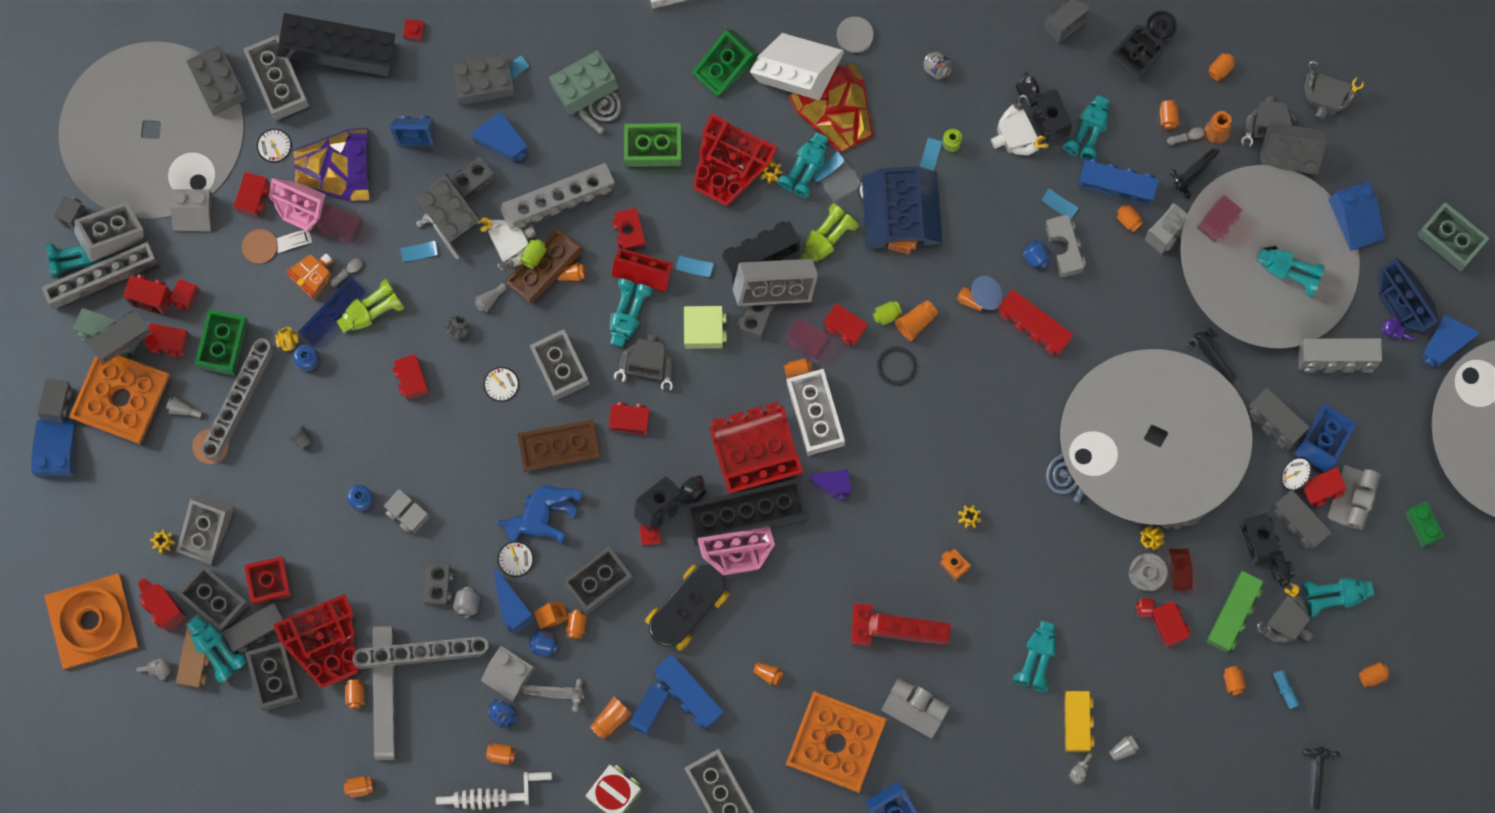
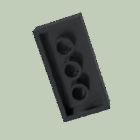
(768, 246)

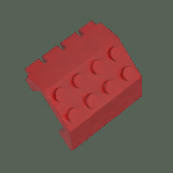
(755, 448)

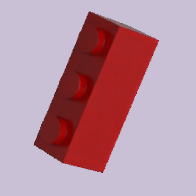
(642, 269)

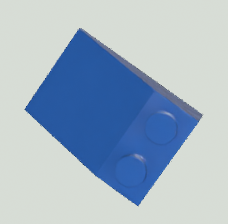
(413, 130)
(1358, 215)
(1325, 438)
(53, 449)
(512, 608)
(891, 801)

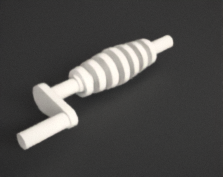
(496, 798)

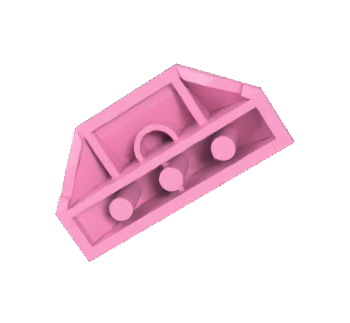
(296, 203)
(737, 550)

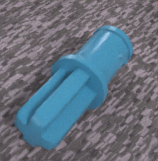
(1286, 689)

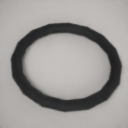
(896, 349)

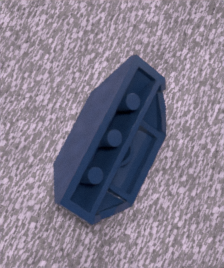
(1406, 296)

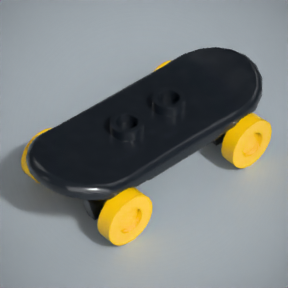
(686, 606)

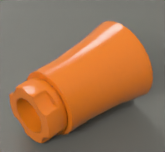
(1219, 133)
(916, 320)
(611, 718)

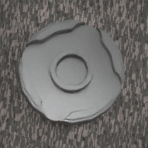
(854, 35)
(1148, 572)

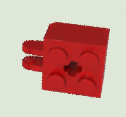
(160, 604)

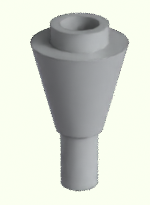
(486, 300)
(179, 407)

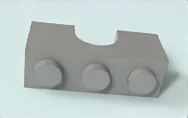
(1062, 230)

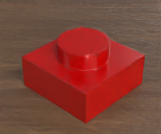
(413, 29)
(651, 537)

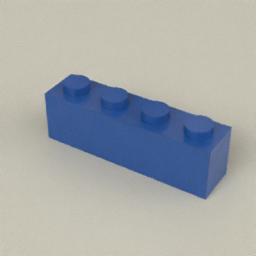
(1118, 182)
(689, 692)

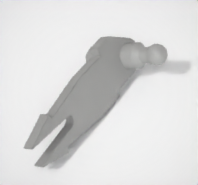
(426, 219)
(575, 694)

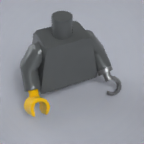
(1328, 94)
(1288, 619)

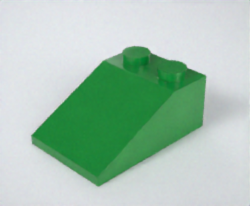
(725, 62)

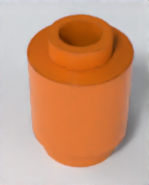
(1221, 66)
(1169, 114)
(1129, 217)
(797, 368)
(576, 624)
(1374, 674)
(1234, 680)
(354, 694)
(500, 753)
(358, 786)

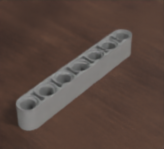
(237, 390)
(411, 657)
(384, 698)

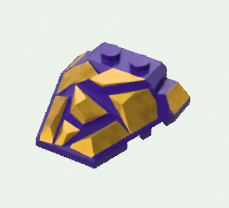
(335, 165)

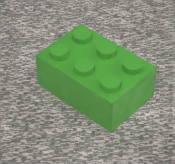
(652, 144)

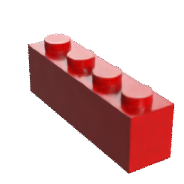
(1035, 323)
(909, 629)

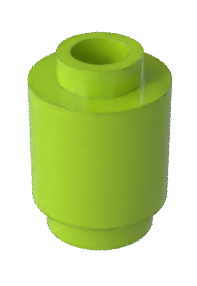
(952, 145)
(533, 253)
(887, 313)

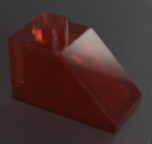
(1181, 569)

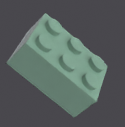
(583, 82)
(1453, 236)
(90, 323)

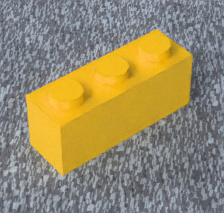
(1078, 721)

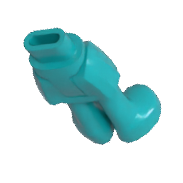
(1093, 117)
(811, 154)
(1279, 263)
(58, 268)
(623, 325)
(1350, 594)
(204, 638)
(1042, 644)

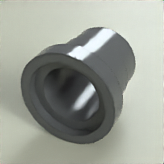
(301, 438)

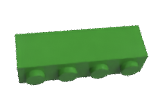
(1235, 611)

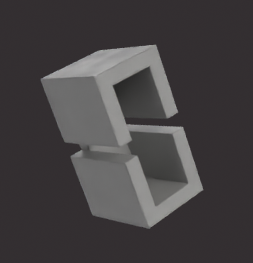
(405, 511)

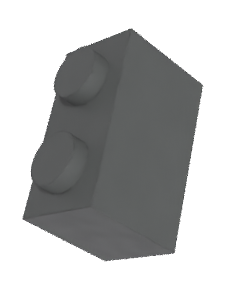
(55, 400)

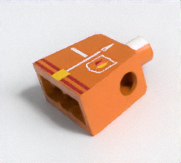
(311, 274)

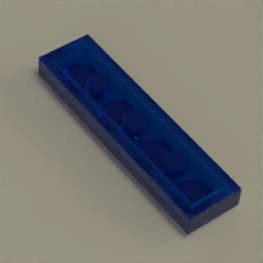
(331, 311)

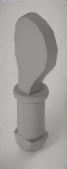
(1194, 134)
(353, 266)

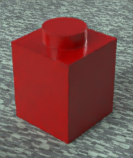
(184, 295)

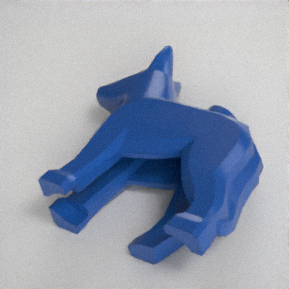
(537, 514)

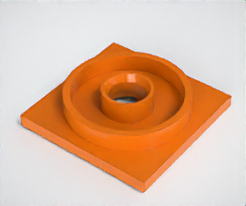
(95, 401)
(111, 635)
(828, 717)

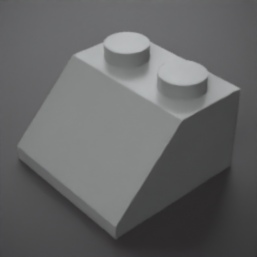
(191, 210)
(507, 673)

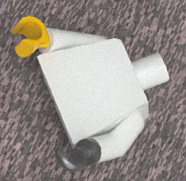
(1017, 132)
(508, 242)

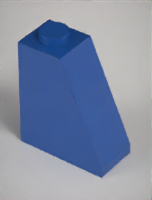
(500, 138)
(1447, 340)
(649, 709)

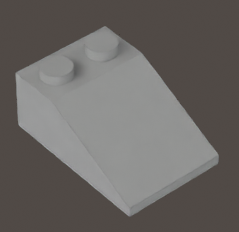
(204, 528)

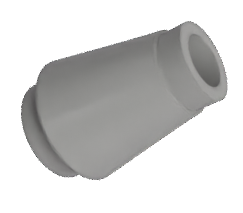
(1124, 748)

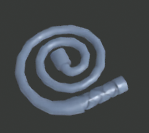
(1063, 473)

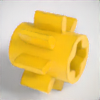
(769, 176)
(287, 338)
(971, 511)
(1152, 537)
(165, 545)

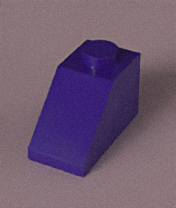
(833, 483)

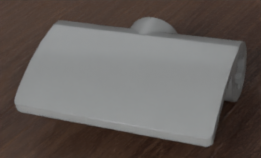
(1358, 500)
(915, 708)

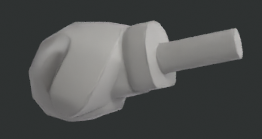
(157, 667)
(1078, 773)

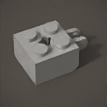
(1167, 229)

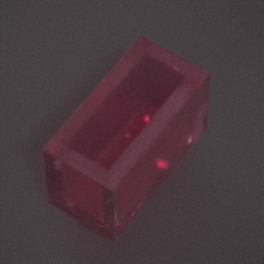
(1219, 218)
(339, 223)
(807, 338)

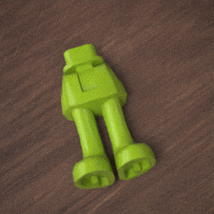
(817, 245)
(359, 317)

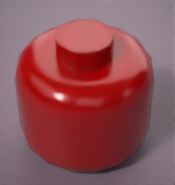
(1145, 607)

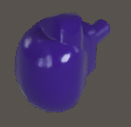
(1393, 329)

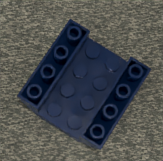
(901, 206)

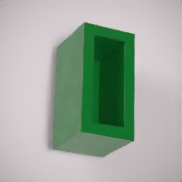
(1424, 524)

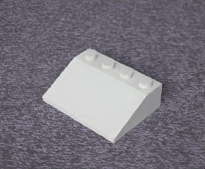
(797, 65)

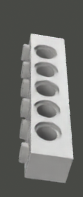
(598, 174)
(100, 275)

